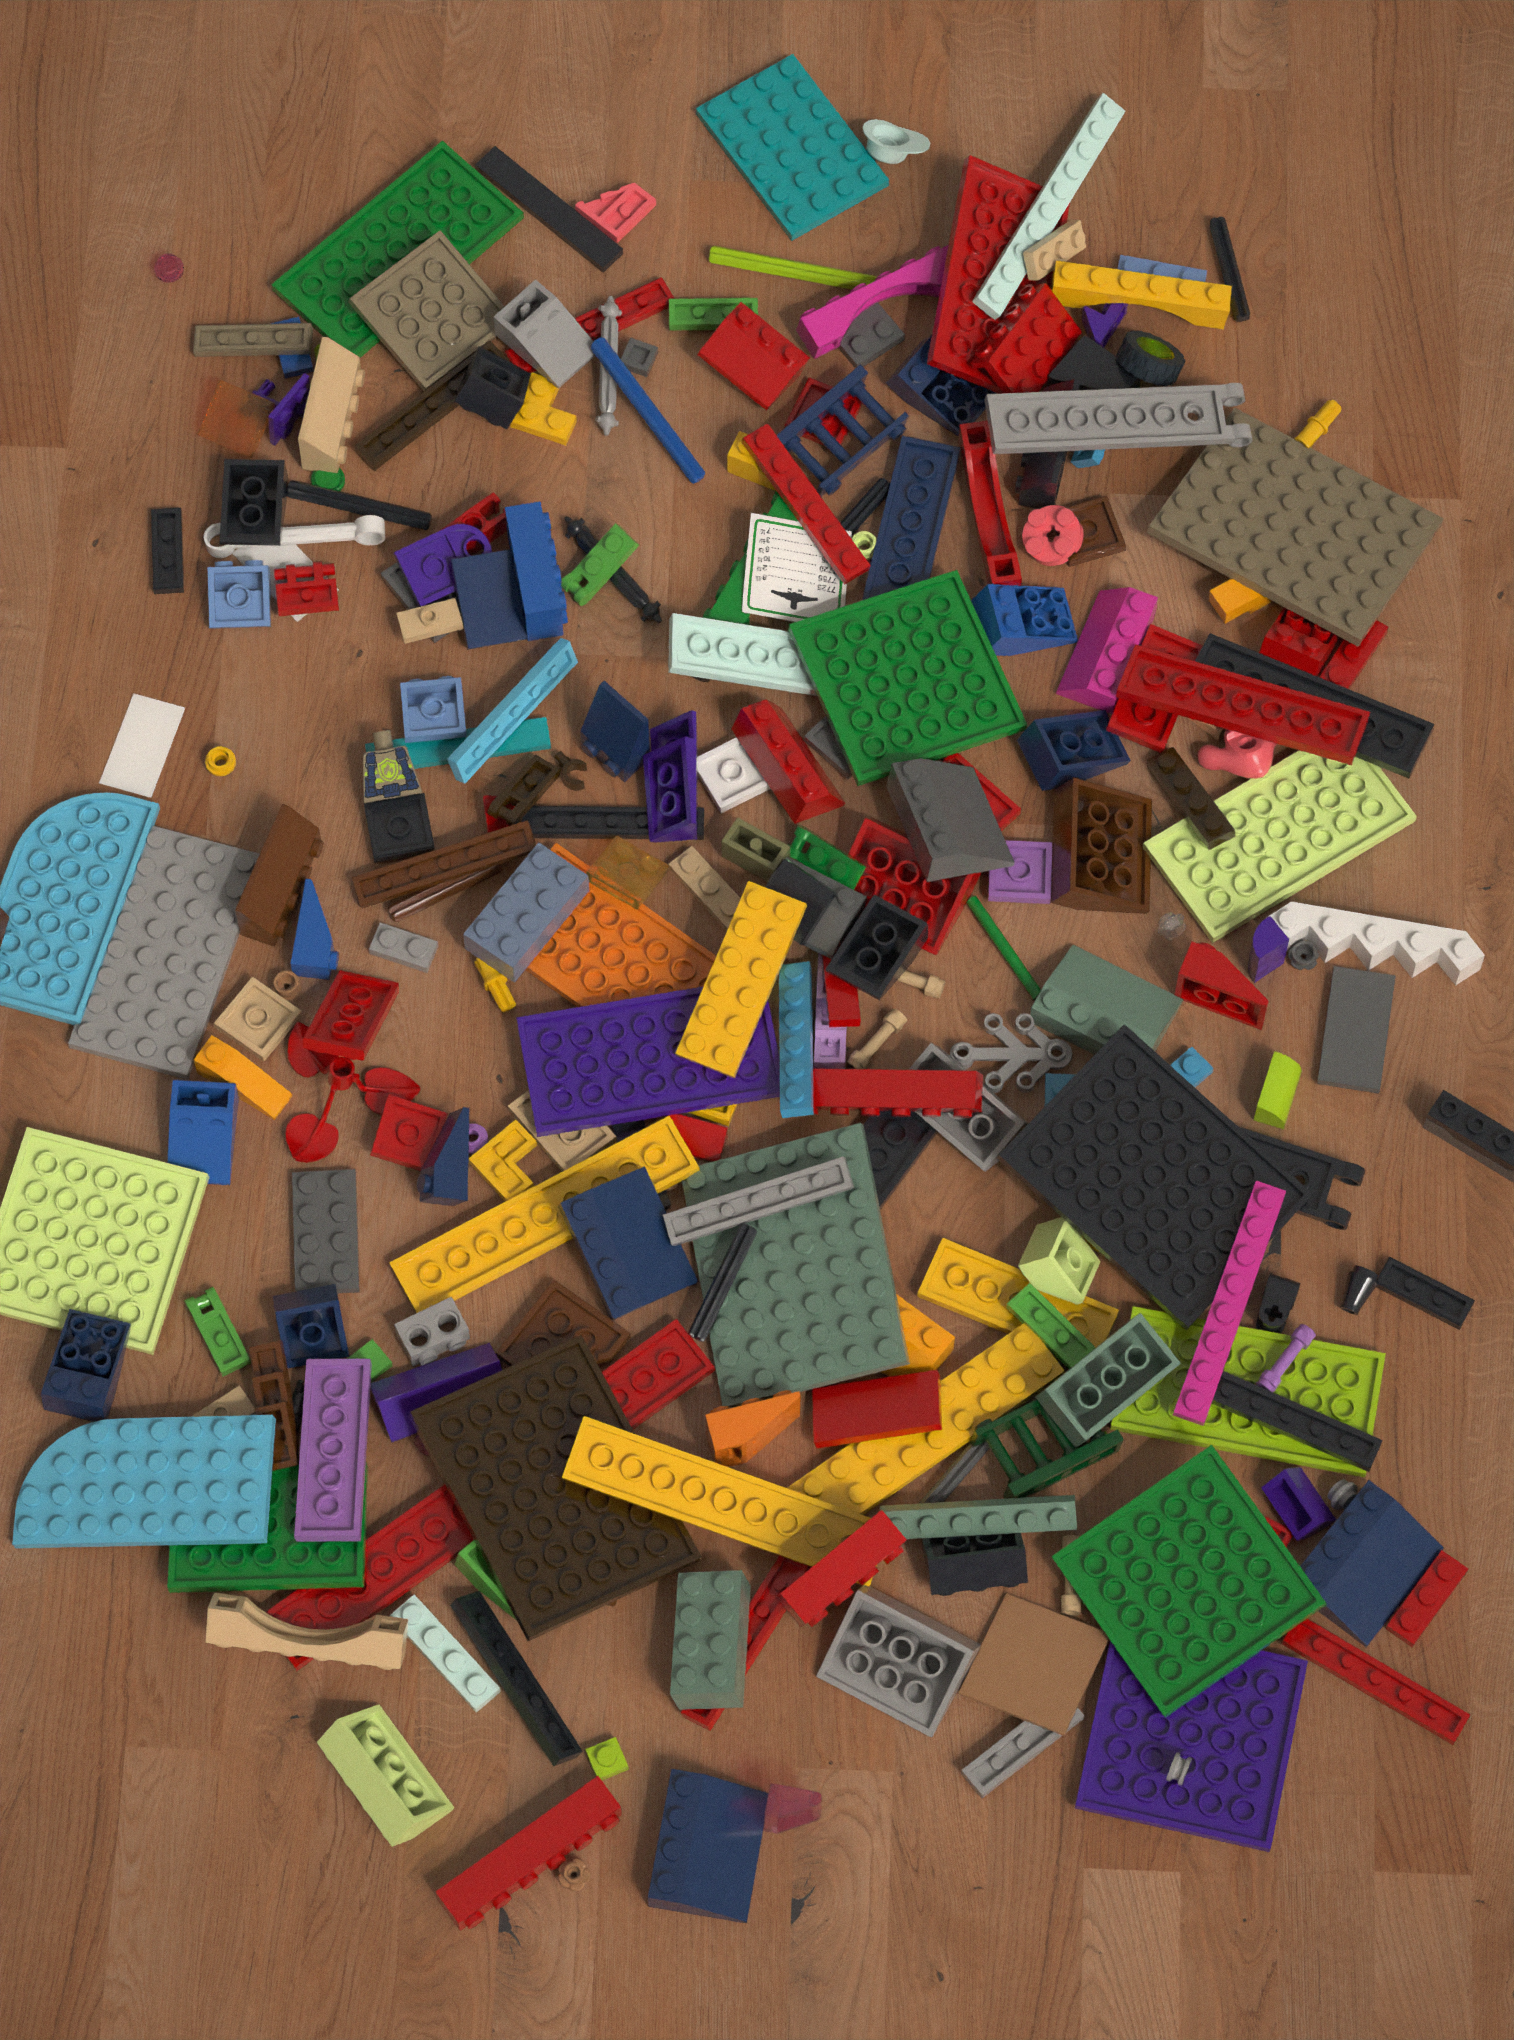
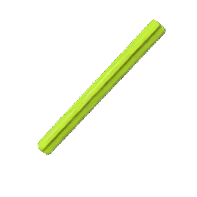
(788, 268)

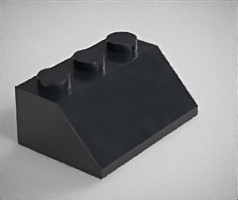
(974, 1562)

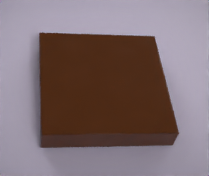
(1100, 530)

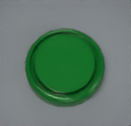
(328, 479)

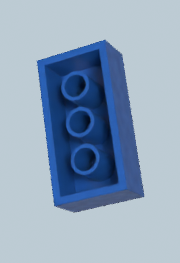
(536, 570)

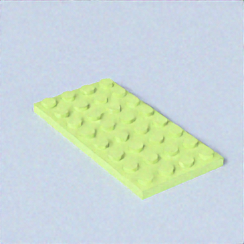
(1288, 834)

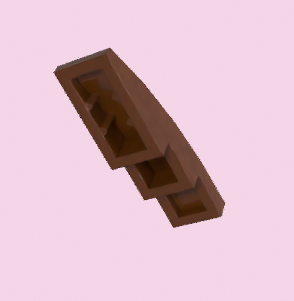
(275, 1398)

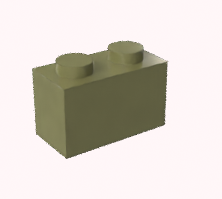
(753, 849)

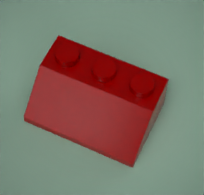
(754, 356)

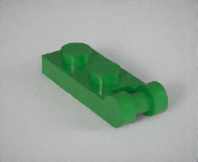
(825, 858)

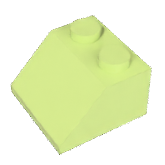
(1059, 1261)

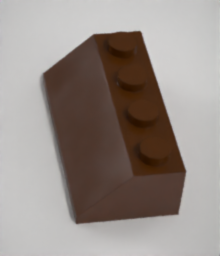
(278, 877)

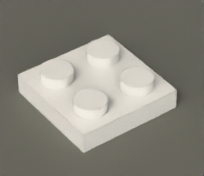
(730, 775)

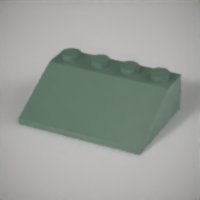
(1093, 999)

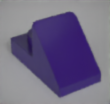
(1102, 325)

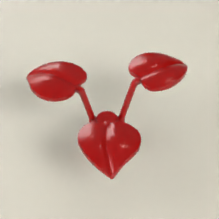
(313, 1138)

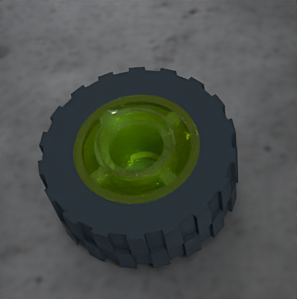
(1150, 358)

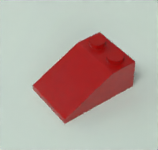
(1218, 986)

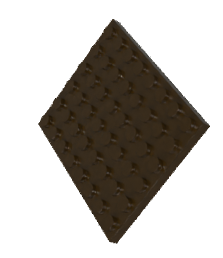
(544, 1538)

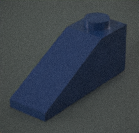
(445, 1171)

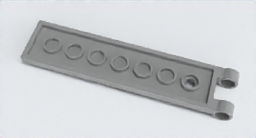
(1114, 419)

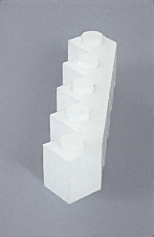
(1378, 938)

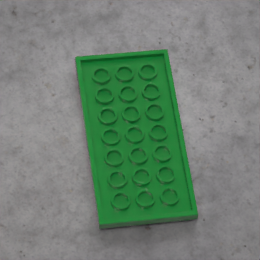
(430, 197)

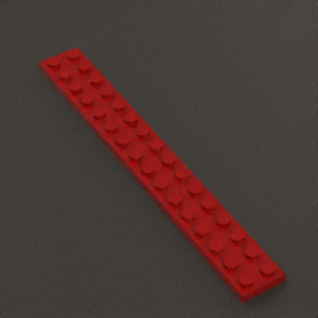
(434, 1529)

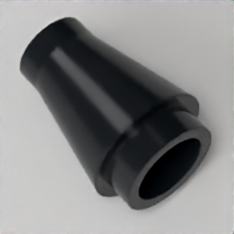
(1358, 1288)

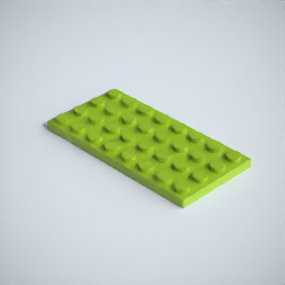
(1324, 1377)

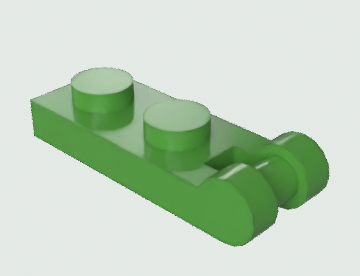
(600, 564)
(218, 1332)

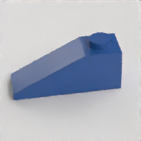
(313, 945)

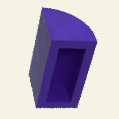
(1267, 949)
(1298, 1503)

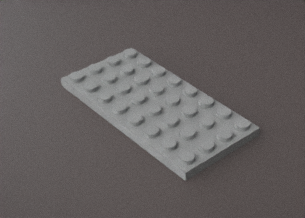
(167, 954)

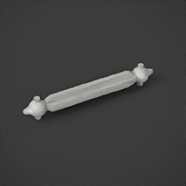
(607, 385)

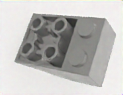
(544, 334)

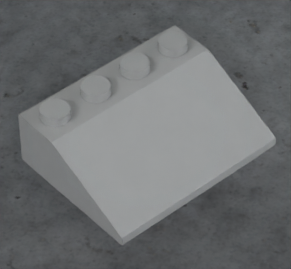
(898, 1660)

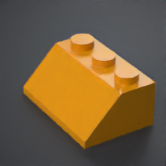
(925, 1341)

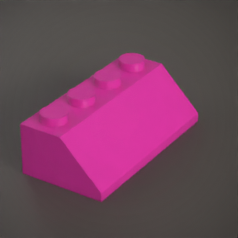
(1105, 645)

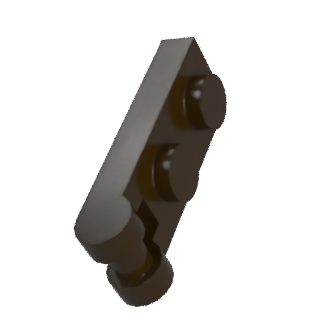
(524, 790)

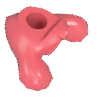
(1241, 755)

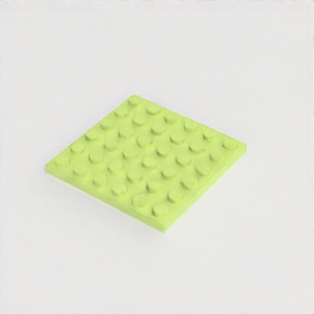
(94, 1234)

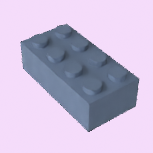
(526, 912)

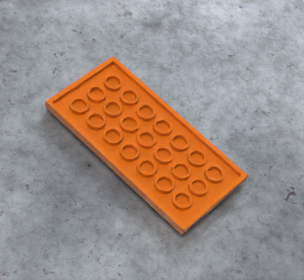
(617, 951)

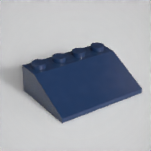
(626, 1243)
(1369, 1562)
(707, 1847)

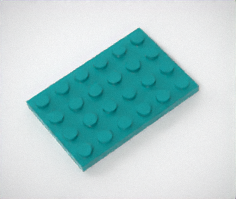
(792, 147)

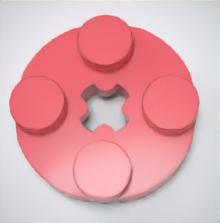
(1042, 522)

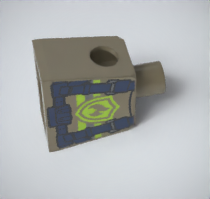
(388, 771)

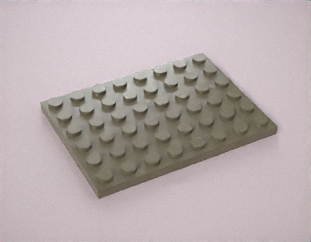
(1297, 528)

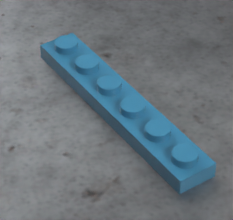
(796, 1040)

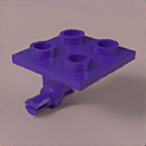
(286, 411)

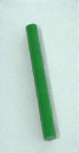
(1004, 947)

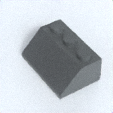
(837, 919)

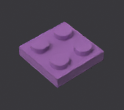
(1029, 877)

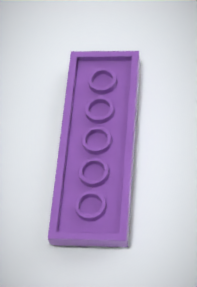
(333, 1450)

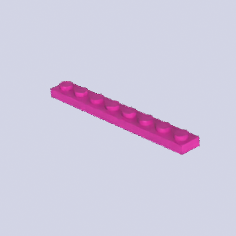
(1229, 1303)

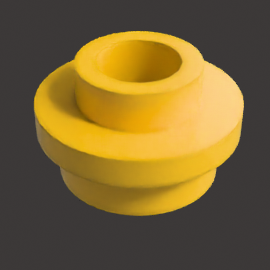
(220, 753)

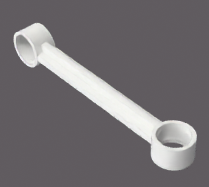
(366, 531)

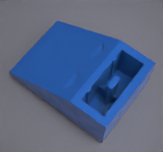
(1024, 618)
(203, 1127)

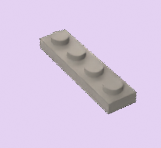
(1011, 1755)

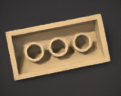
(330, 408)

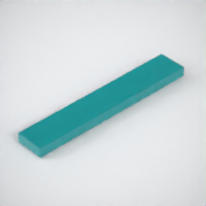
(528, 737)

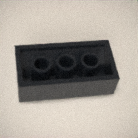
(1043, 469)

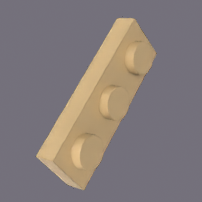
(1058, 246)
(706, 885)

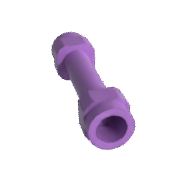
(1301, 1339)

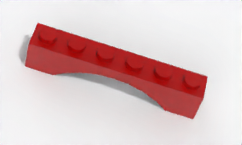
(987, 505)

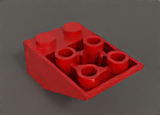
(1298, 642)

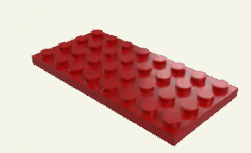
(984, 220)

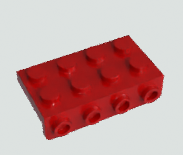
(1028, 341)

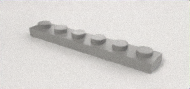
(758, 1201)

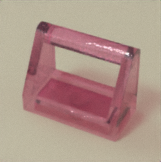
(790, 1808)

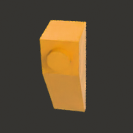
(226, 1065)

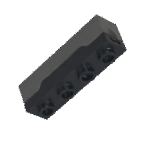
(1472, 1133)

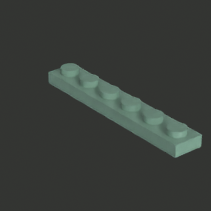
(984, 1516)

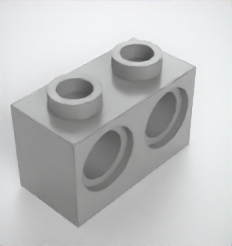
(427, 1325)

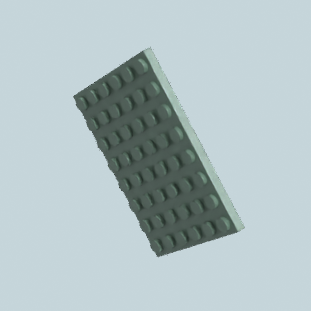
(817, 1280)

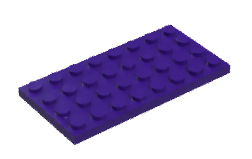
(622, 1067)

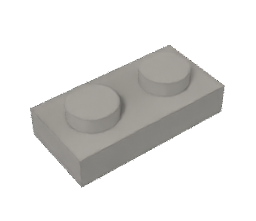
(403, 947)

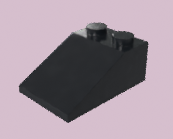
(253, 502)
(879, 948)

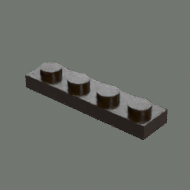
(1191, 798)

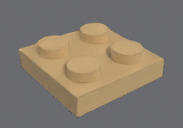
(258, 1019)

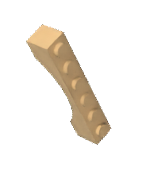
(242, 1624)

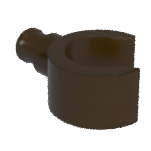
(569, 765)

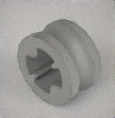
(1179, 1769)

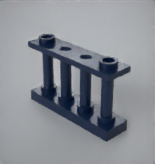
(833, 404)

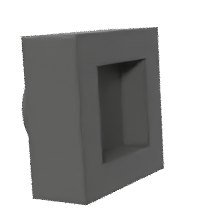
(639, 357)

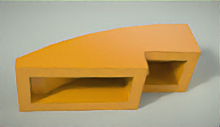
(1234, 599)

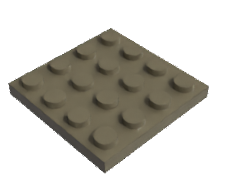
(429, 310)

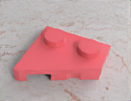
(618, 210)

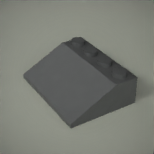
(947, 819)

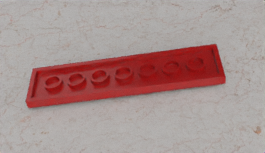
(1243, 704)

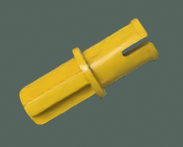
(1319, 423)
(496, 984)

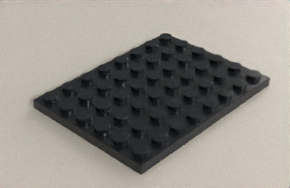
(1148, 1173)

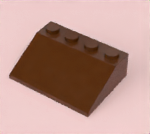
(1100, 848)

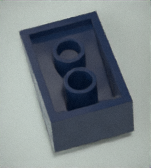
(615, 733)
(1071, 748)

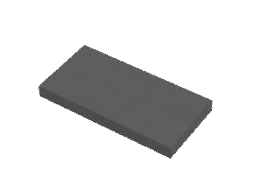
(1356, 1029)

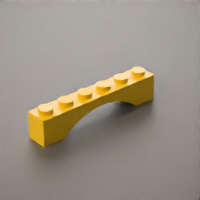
(1192, 300)

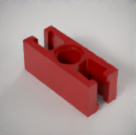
(477, 516)

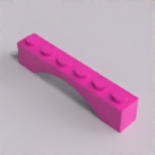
(824, 328)

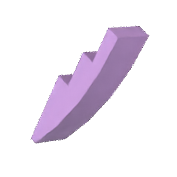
(829, 1042)

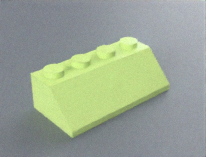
(384, 1774)

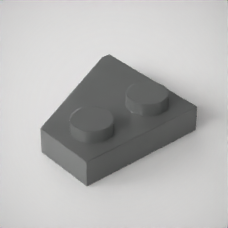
(870, 336)

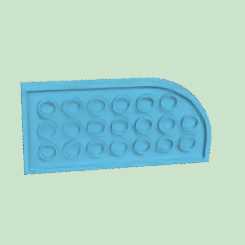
(66, 900)
(150, 1484)

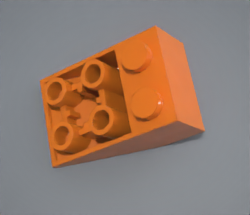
(743, 1431)

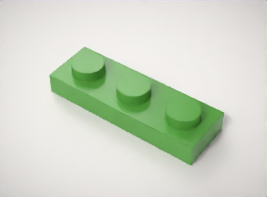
(704, 312)
(1050, 1326)

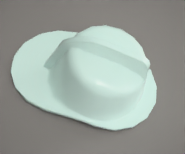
(892, 143)

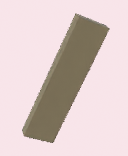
(253, 339)

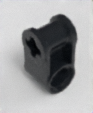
(1277, 1302)

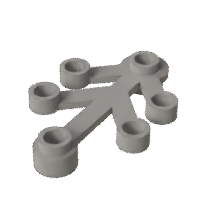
(1016, 1054)

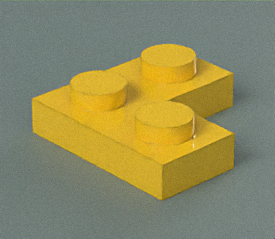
(539, 417)
(498, 1157)

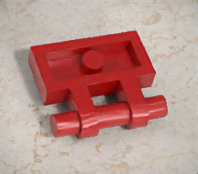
(306, 596)

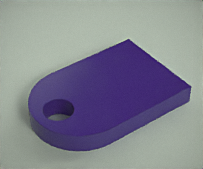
(428, 563)

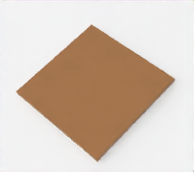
(1034, 1664)

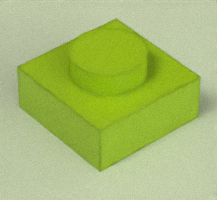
(607, 1759)

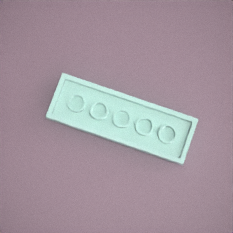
(736, 654)

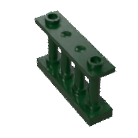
(1047, 1471)

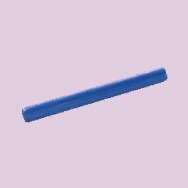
(647, 410)

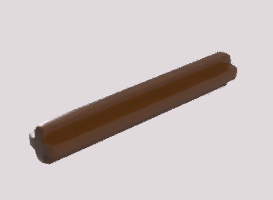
(437, 893)

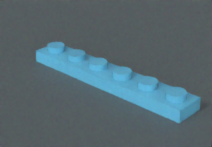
(512, 710)

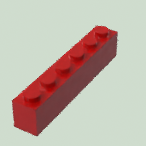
(897, 1092)
(529, 1853)

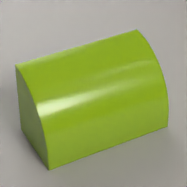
(1278, 1091)

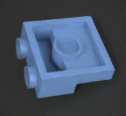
(239, 595)
(433, 709)

